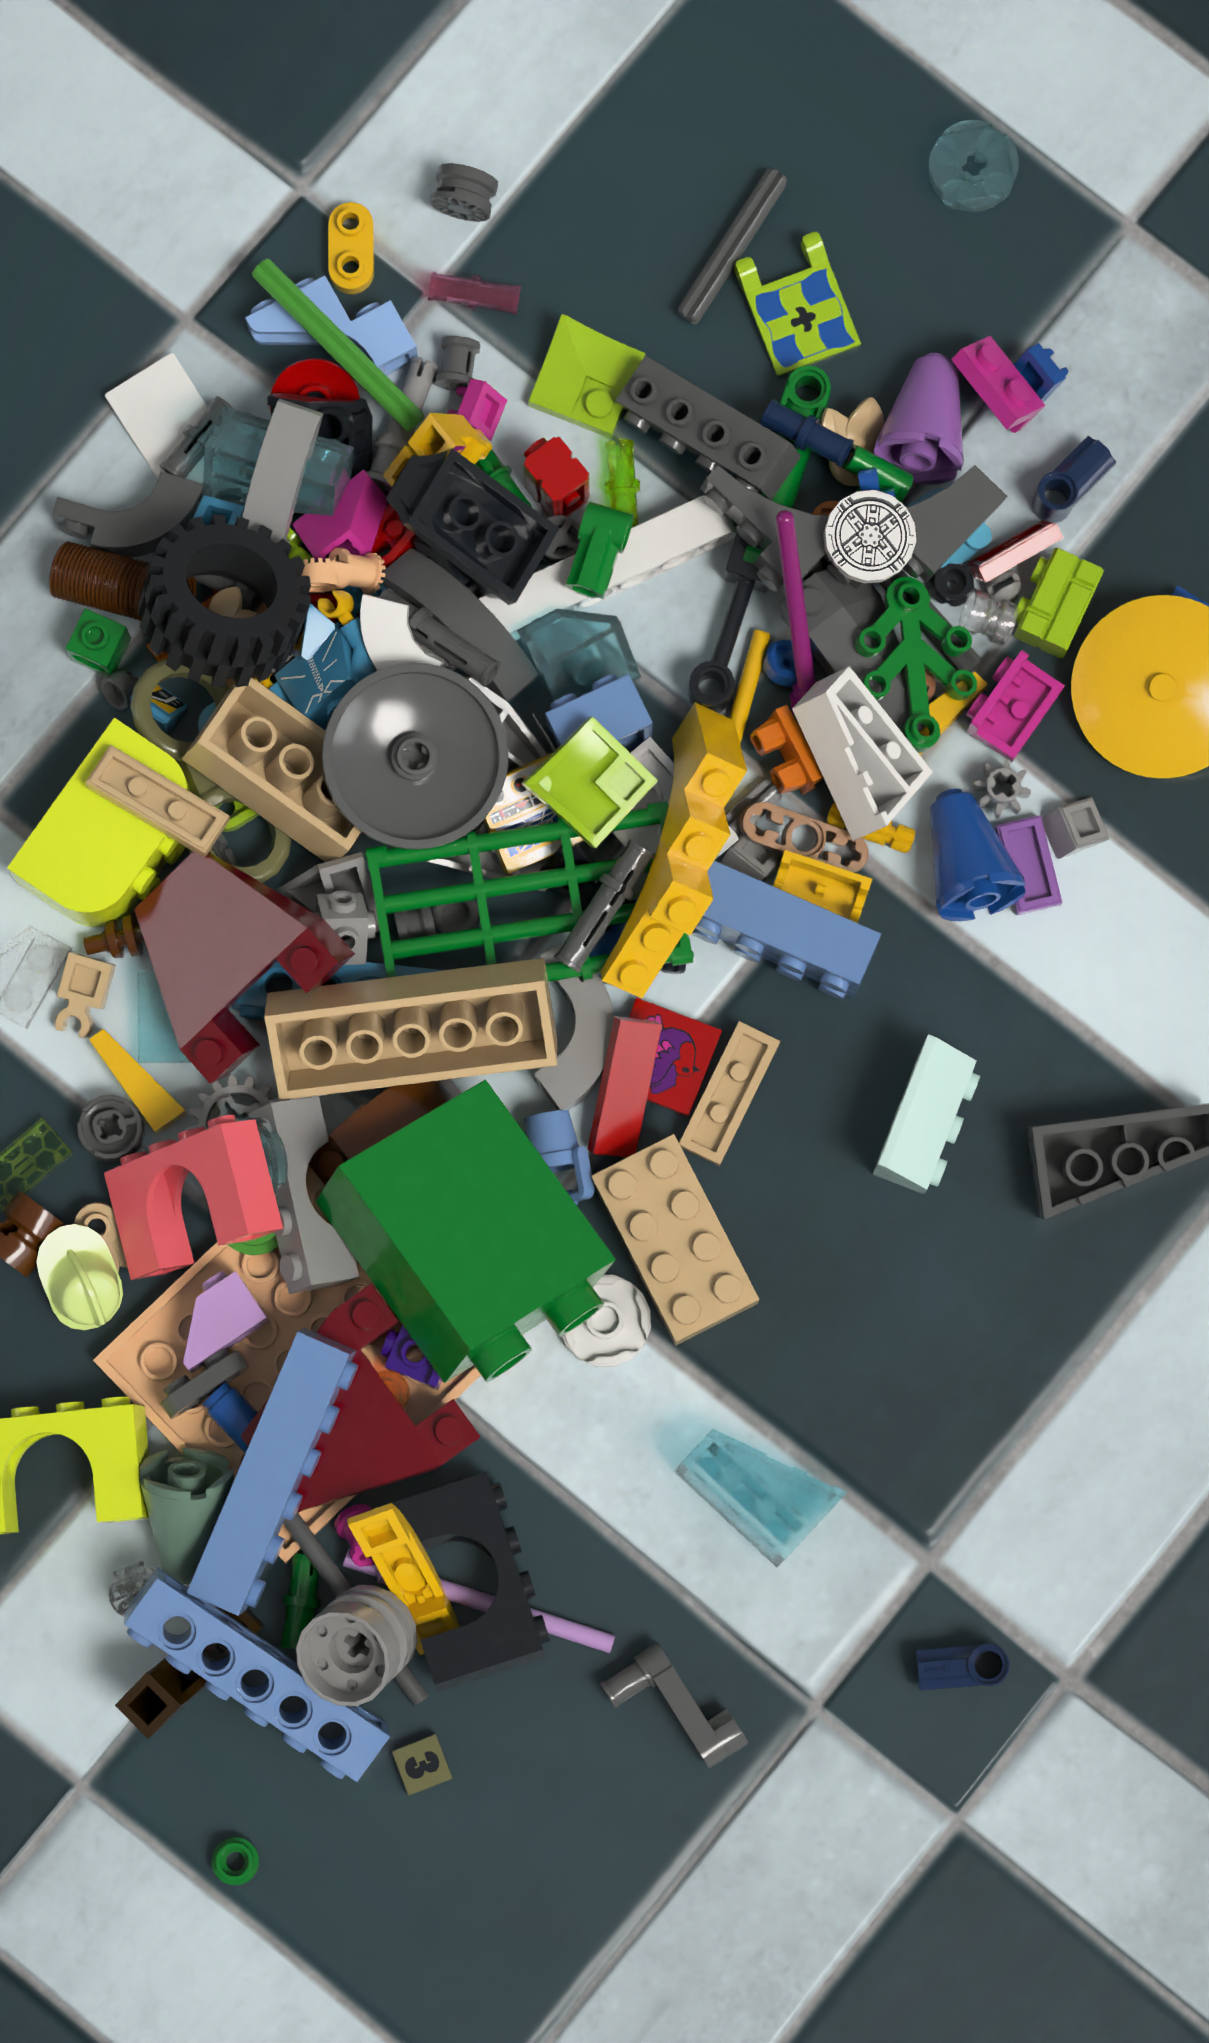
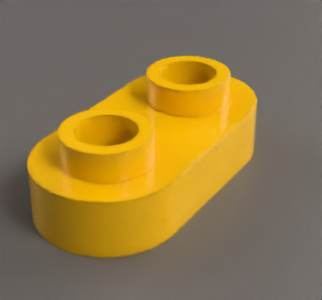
(351, 245)

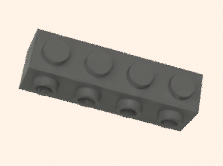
(707, 428)

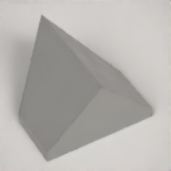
(325, 878)

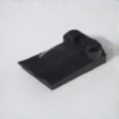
(472, 522)

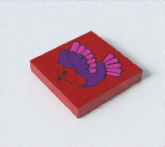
(681, 1056)

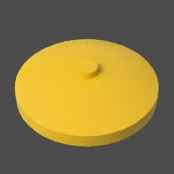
(1146, 686)

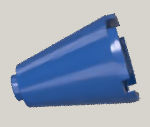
(970, 860)

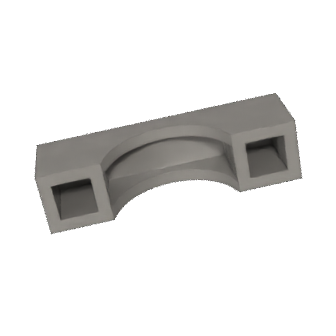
(308, 1245)

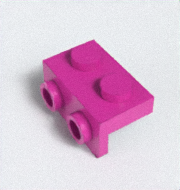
(998, 383)
(1014, 706)

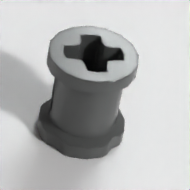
(457, 362)

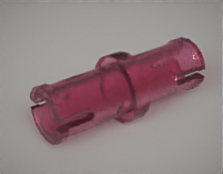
(474, 292)

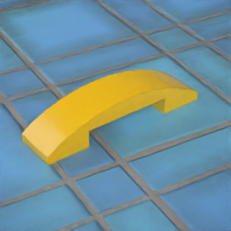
(405, 1568)

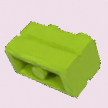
(1058, 601)

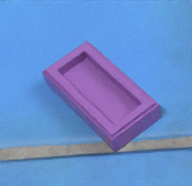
(1030, 852)

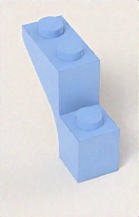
(375, 330)

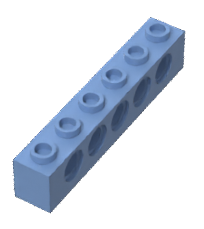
(167, 1597)

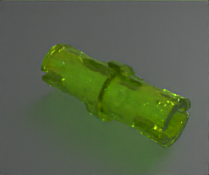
(621, 473)

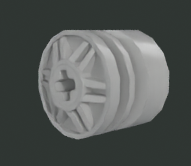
(345, 1664)

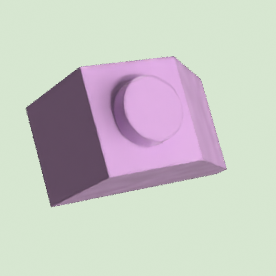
(221, 1318)

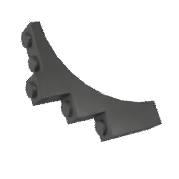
(940, 524)

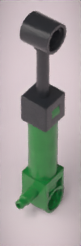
(740, 565)

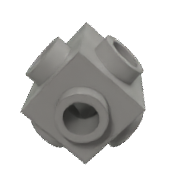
(349, 919)

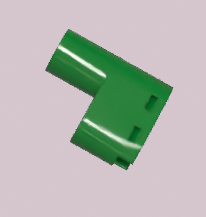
(888, 473)

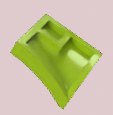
(584, 377)
(590, 782)

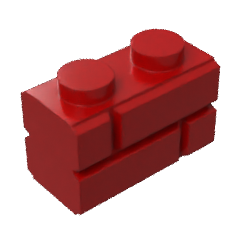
(555, 477)

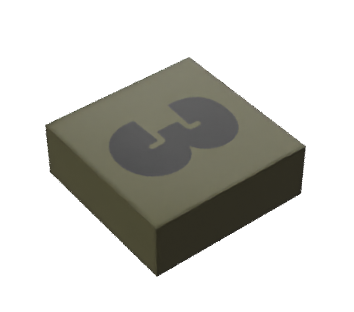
(422, 1764)

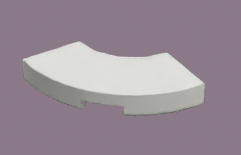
(388, 634)

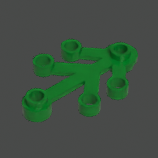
(916, 656)

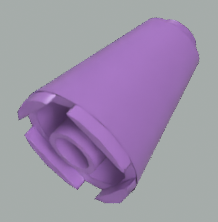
(925, 423)

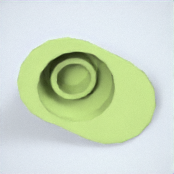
(79, 1277)

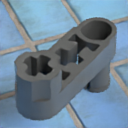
(712, 1737)

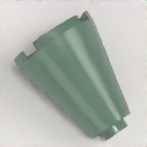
(184, 1505)

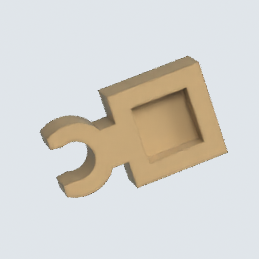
(85, 985)

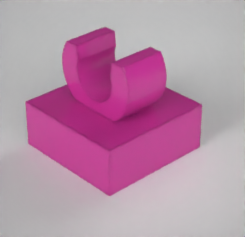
(480, 406)

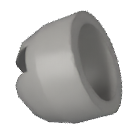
(1010, 592)

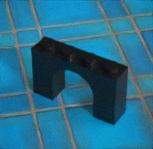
(507, 1631)

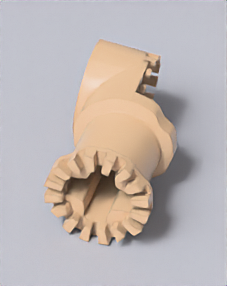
(345, 570)

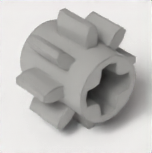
(1002, 776)

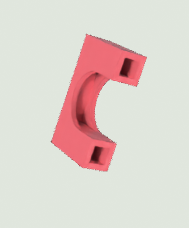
(149, 1189)

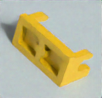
(823, 885)

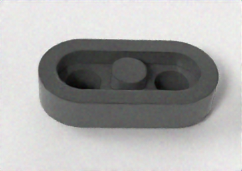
(187, 1393)

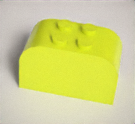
(92, 854)

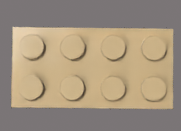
(273, 765)
(674, 1239)

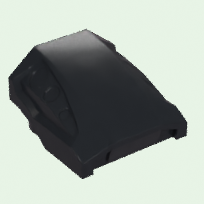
(342, 420)

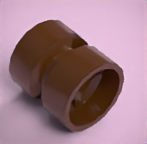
(24, 1232)

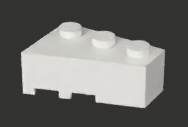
(859, 752)

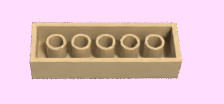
(411, 1029)

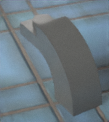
(137, 529)

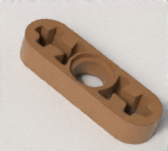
(775, 815)

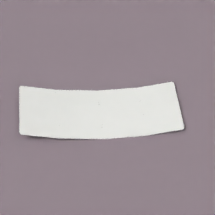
(157, 409)

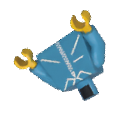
(338, 665)

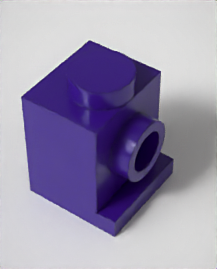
(395, 1350)

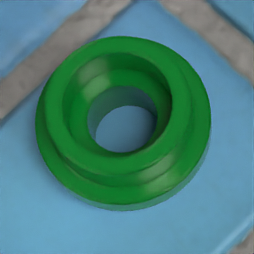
(220, 1865)

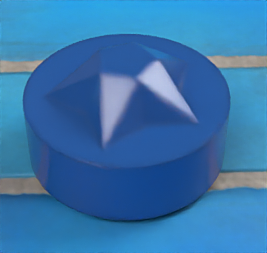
(780, 664)

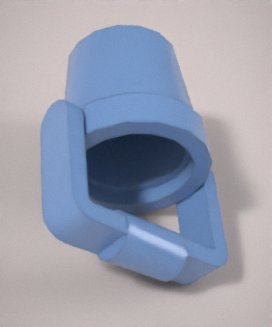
(557, 1144)

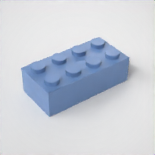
(786, 932)

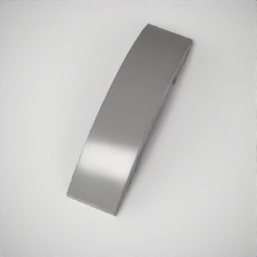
(281, 468)

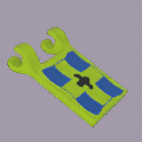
(800, 314)

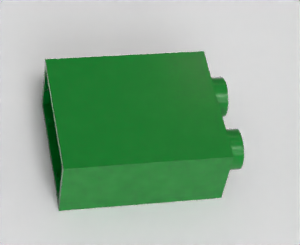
(468, 1235)

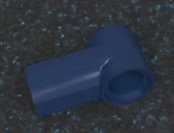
(1073, 478)
(956, 1666)

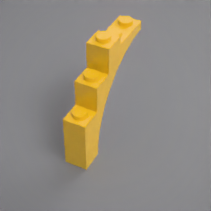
(695, 830)

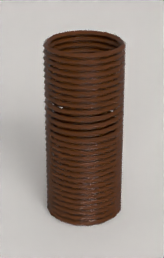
(100, 579)

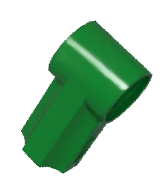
(601, 539)

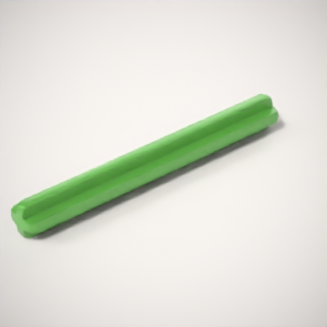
(338, 345)

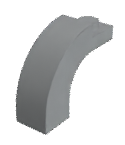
(583, 1060)

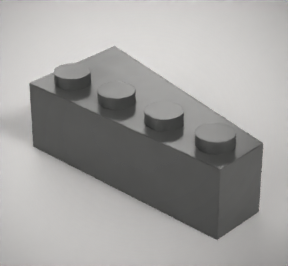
(1103, 1154)

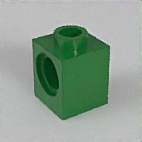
(98, 643)

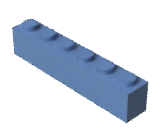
(272, 1472)

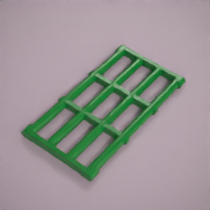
(481, 889)

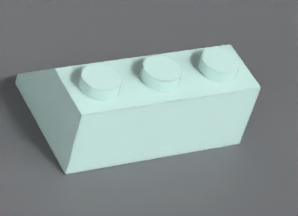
(927, 1116)

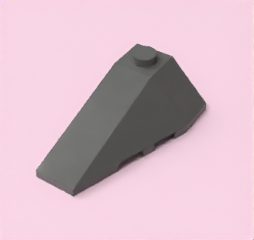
(835, 619)

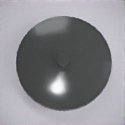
(414, 756)

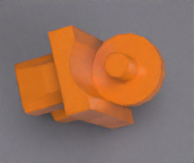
(785, 734)

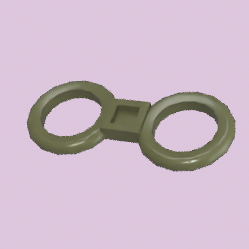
(198, 783)

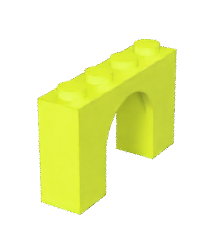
(110, 1437)

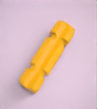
(899, 837)

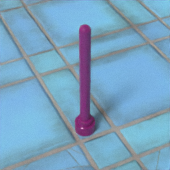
(795, 606)

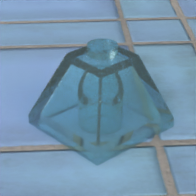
(576, 651)

